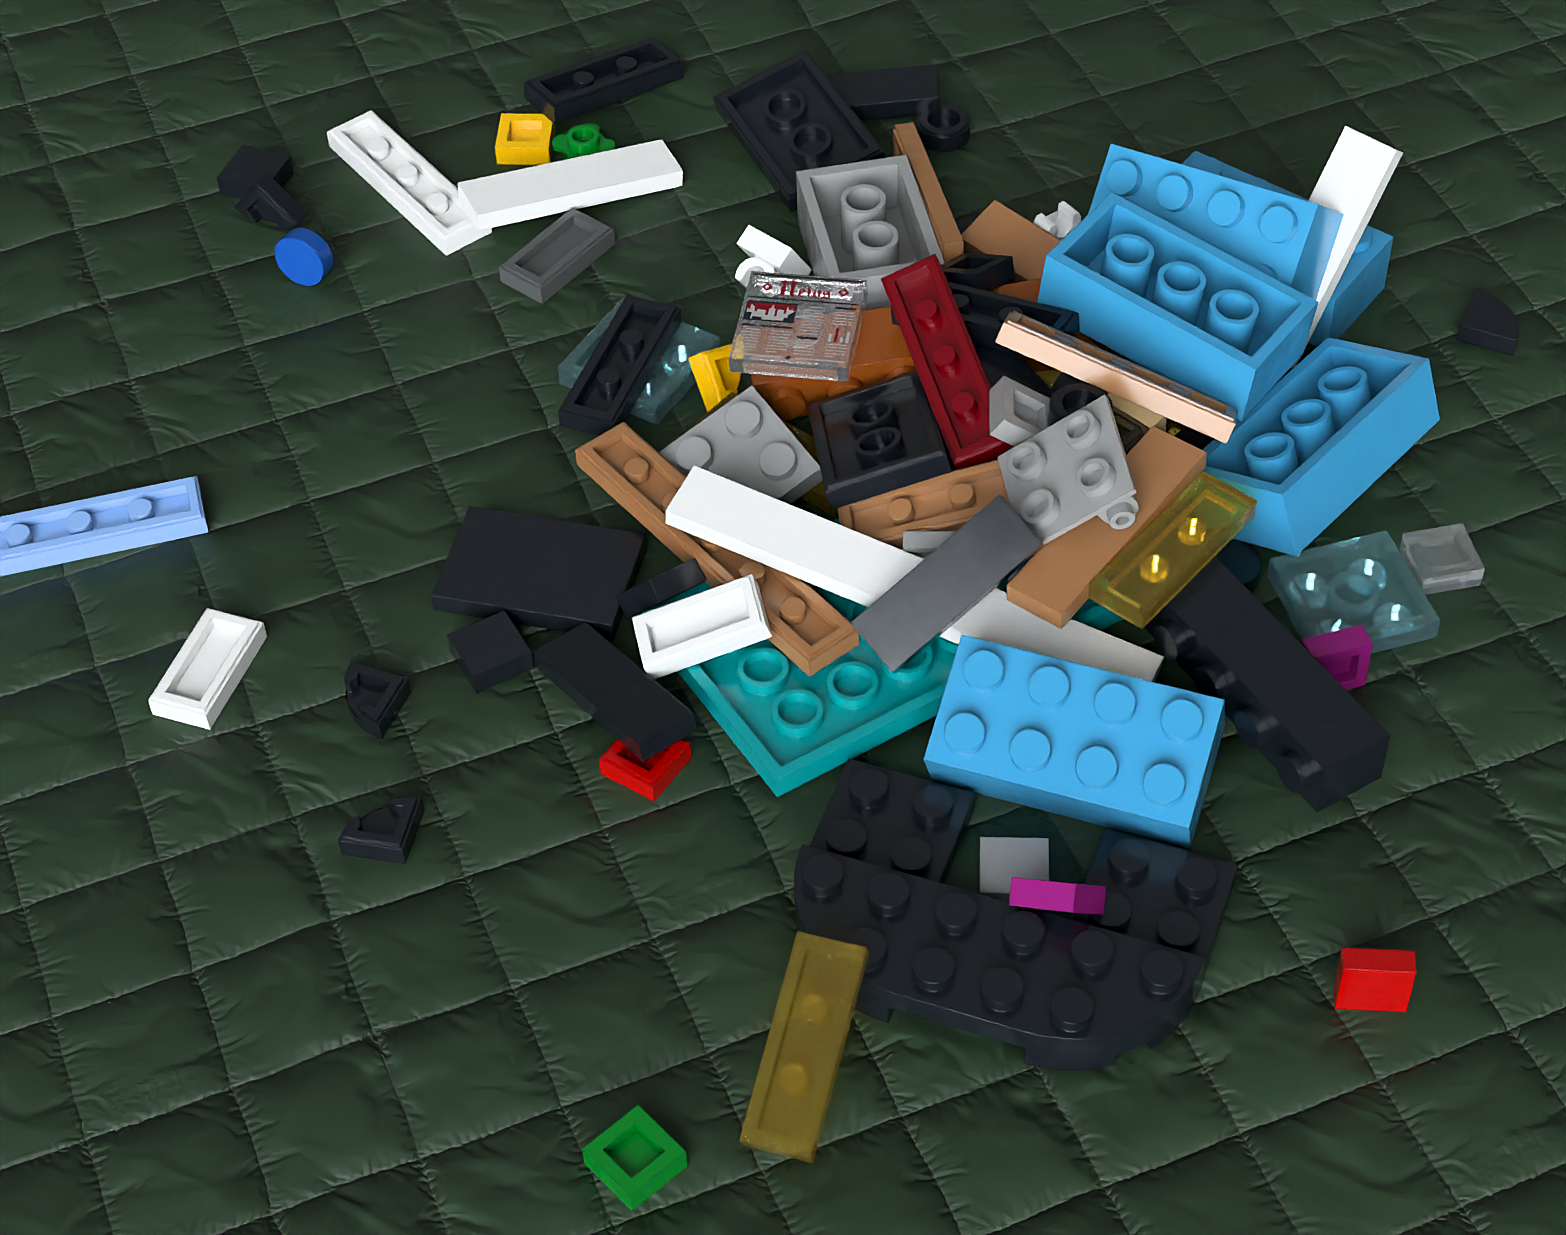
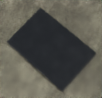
(794, 123)
(877, 439)
(539, 571)

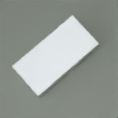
(701, 627)
(208, 668)

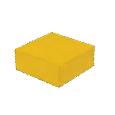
(524, 139)

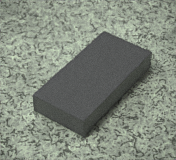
(557, 255)

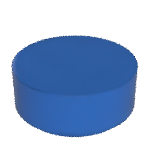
(303, 256)

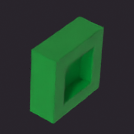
(634, 1157)

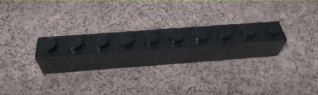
(1268, 679)

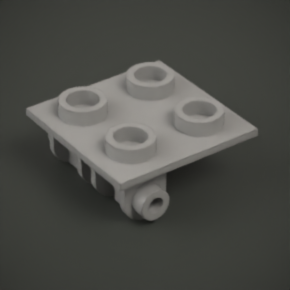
(1071, 474)

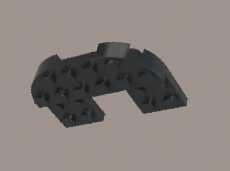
(996, 969)

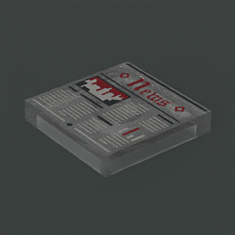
(799, 326)

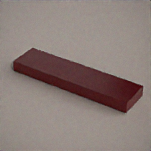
(945, 360)

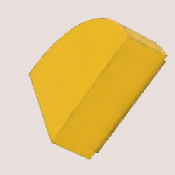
(714, 375)

